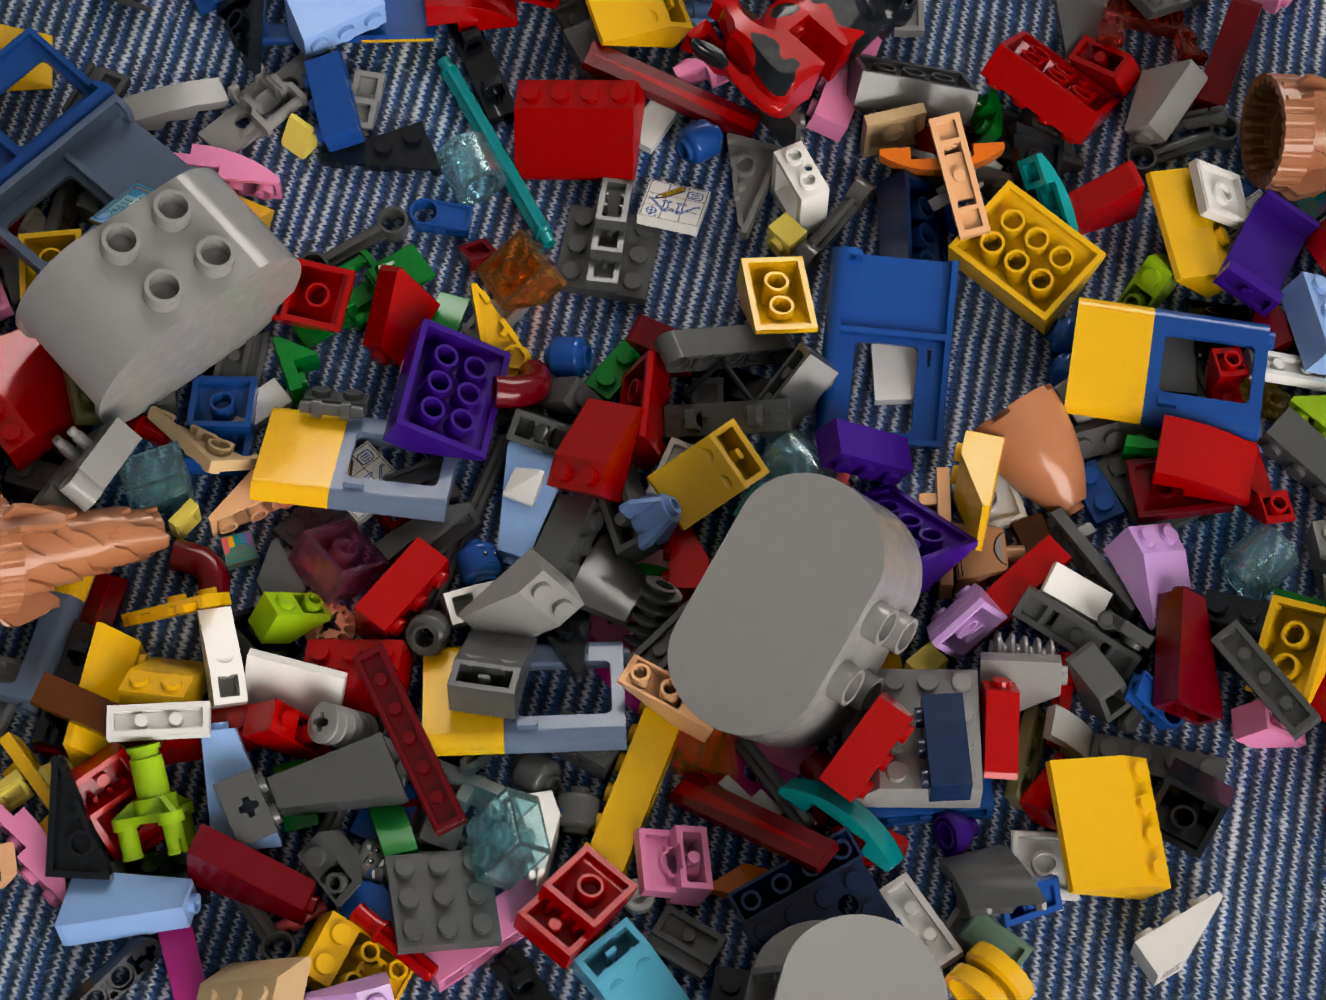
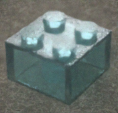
(157, 479)
(507, 838)

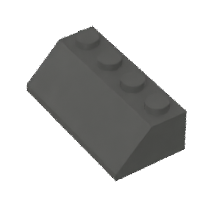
(893, 84)

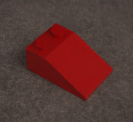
(597, 451)

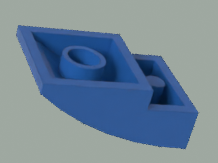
(215, 405)

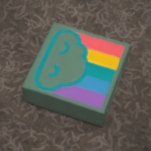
(1313, 205)
(239, 550)

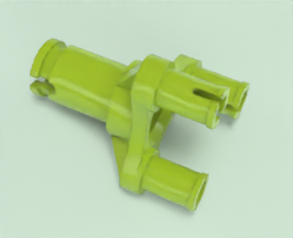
(153, 805)

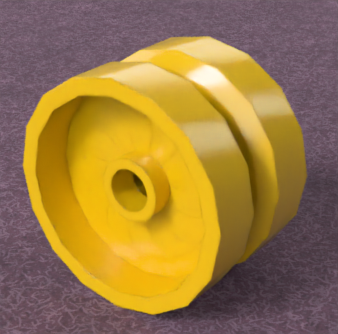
(988, 976)

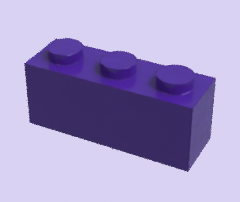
(863, 451)

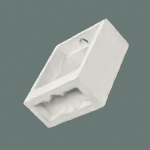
(799, 191)

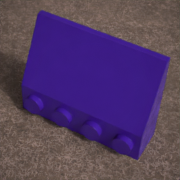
(445, 394)
(937, 539)

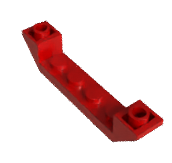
(1224, 376)

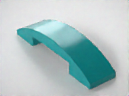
(1040, 175)
(879, 844)

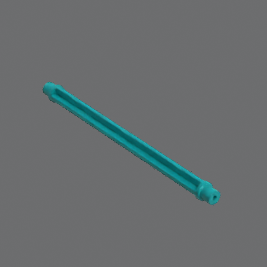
(480, 123)

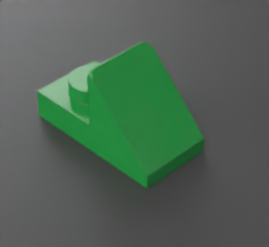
(294, 362)

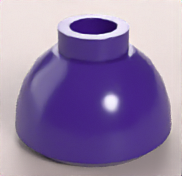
(954, 832)

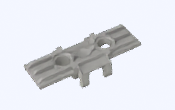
(258, 102)

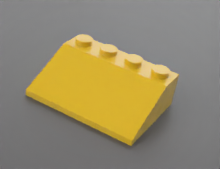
(1028, 258)
(1108, 827)

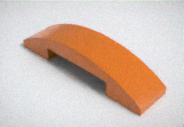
(901, 158)

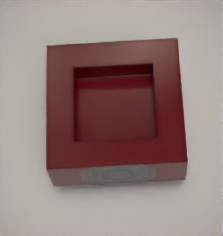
(475, 253)

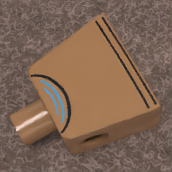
(989, 564)

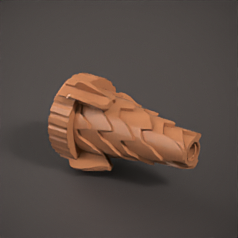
(1285, 134)
(64, 544)

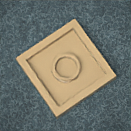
(891, 128)

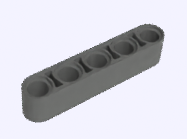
(737, 344)

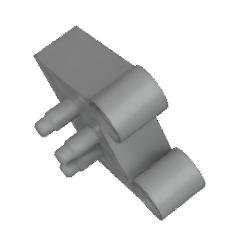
(88, 464)

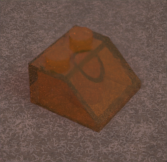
(521, 274)

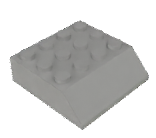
(901, 782)

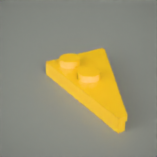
(496, 330)
(178, 606)

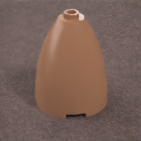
(1040, 451)

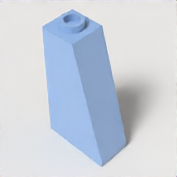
(519, 523)
(223, 758)
(125, 907)

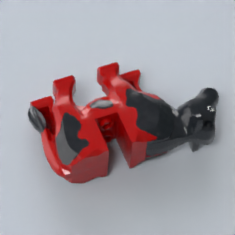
(791, 45)

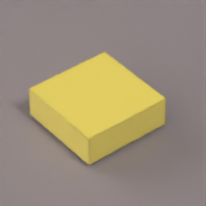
(185, 519)
(14, 791)

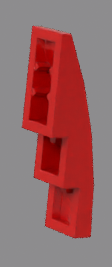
(1029, 570)

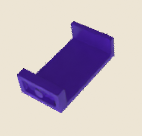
(1265, 252)

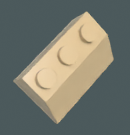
(258, 980)

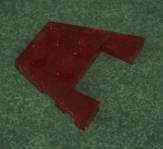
(1124, 15)

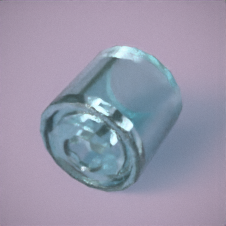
(471, 167)
(792, 454)
(1259, 562)

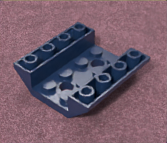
(797, 895)

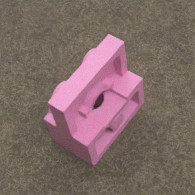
(674, 864)

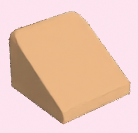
(8, 863)

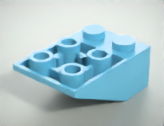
(625, 968)

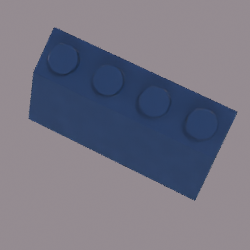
(907, 221)

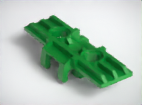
(361, 296)

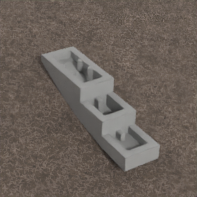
(176, 102)

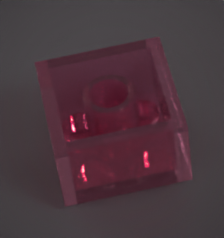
(337, 560)

